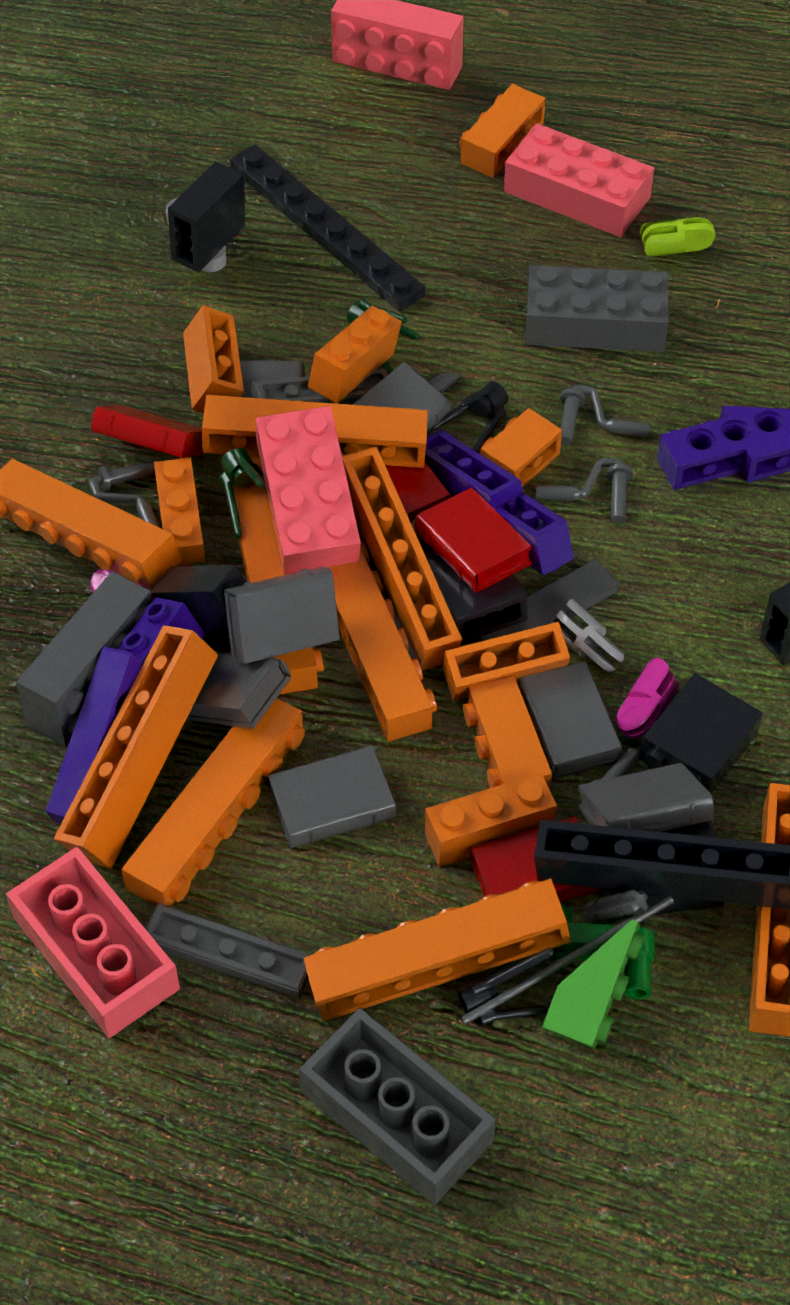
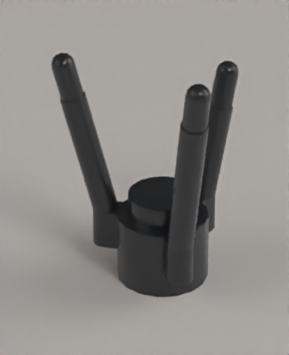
(485, 402)
(483, 989)

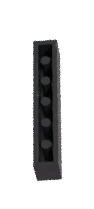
(664, 863)

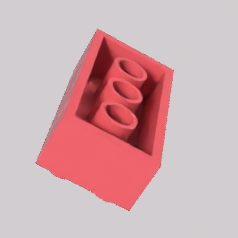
(398, 40)
(578, 179)
(307, 489)
(93, 942)

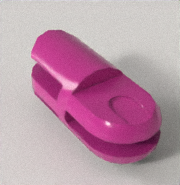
(647, 699)

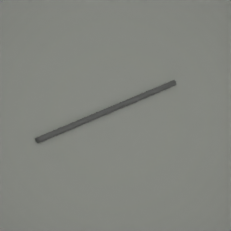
(561, 963)

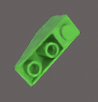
(586, 995)

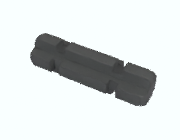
(616, 907)

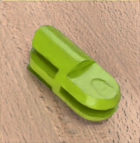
(677, 236)

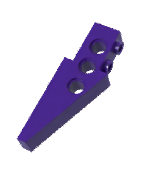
(740, 441)
(462, 468)
(106, 693)

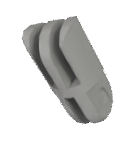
(589, 637)

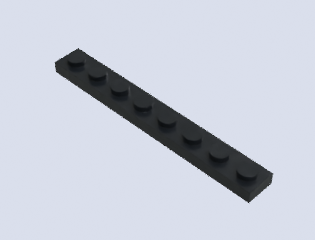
(328, 228)

